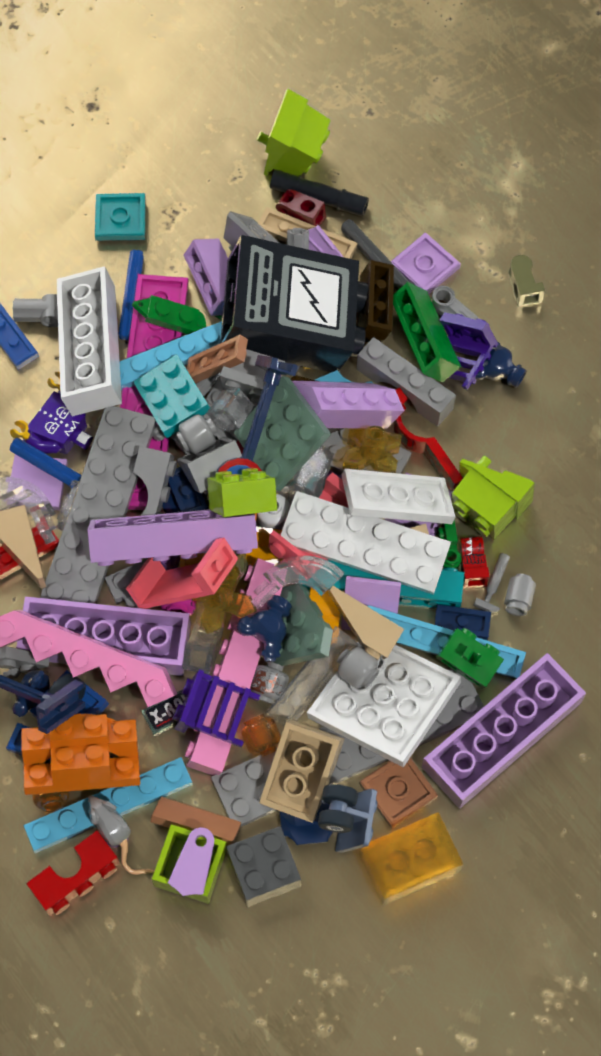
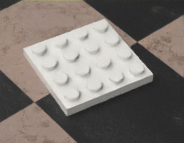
(393, 710)

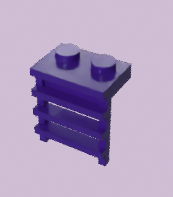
(470, 338)
(198, 697)

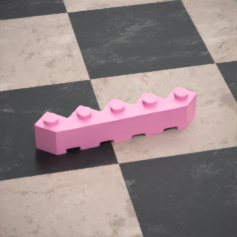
(86, 654)

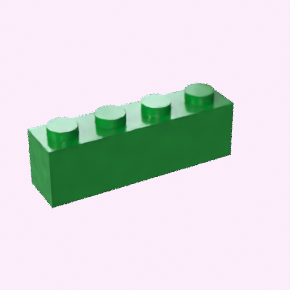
(425, 332)

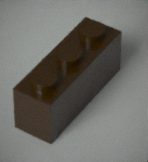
(378, 309)

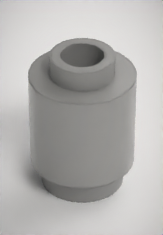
(519, 594)

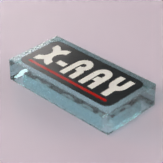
(160, 715)

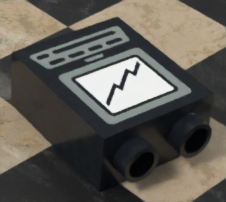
(294, 303)

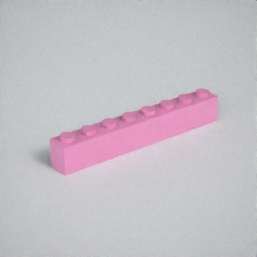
(237, 666)

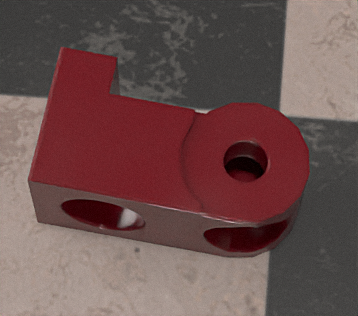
(302, 207)

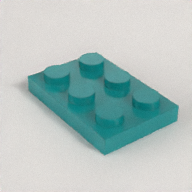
(171, 395)

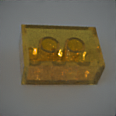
(410, 859)

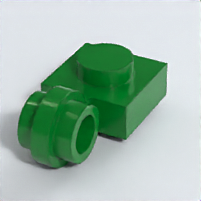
(449, 533)

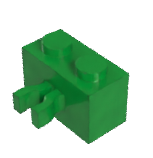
(470, 657)

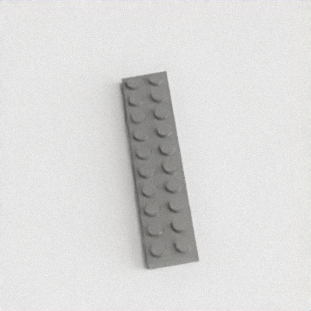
(243, 784)

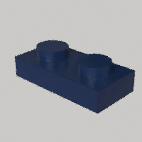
(456, 617)

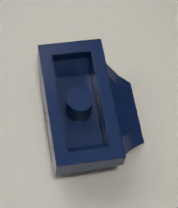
(182, 495)
(303, 831)

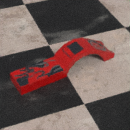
(429, 447)

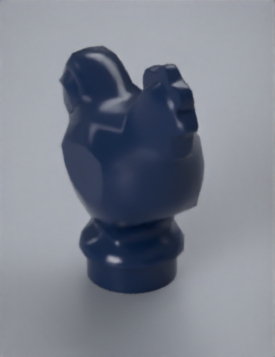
(501, 367)
(267, 626)
(35, 679)

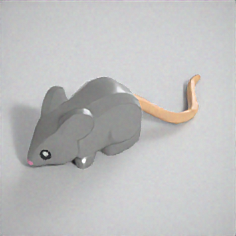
(112, 829)

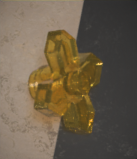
(372, 448)
(232, 602)

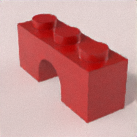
(56, 892)

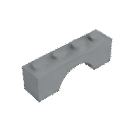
(427, 395)
(155, 469)

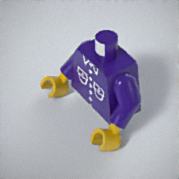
(54, 427)

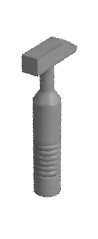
(493, 584)

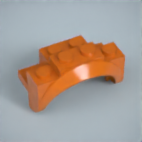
(81, 755)

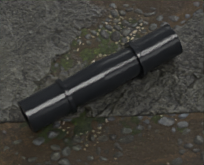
(330, 196)

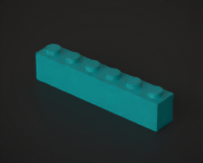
(447, 592)

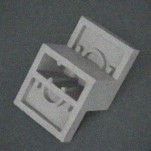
(246, 377)

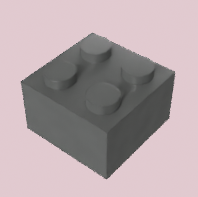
(263, 866)

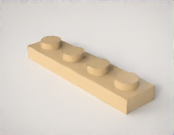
(278, 224)

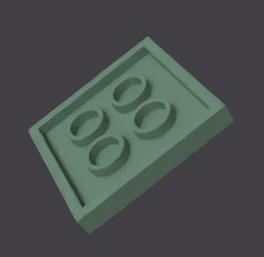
(288, 435)

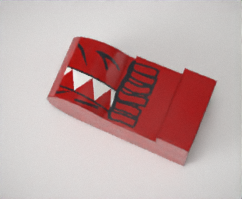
(473, 562)

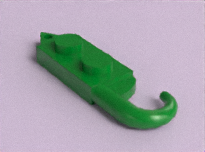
(171, 314)

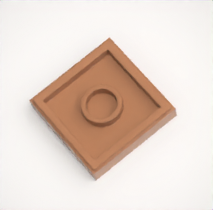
(399, 791)

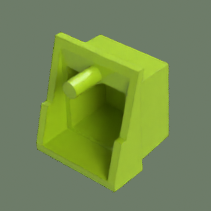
(295, 136)
(490, 497)

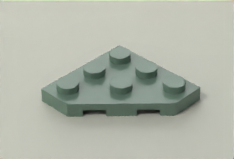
(306, 633)

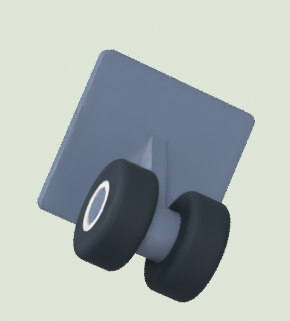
(349, 815)

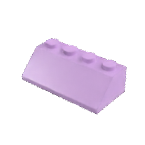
(351, 403)

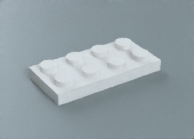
(397, 496)

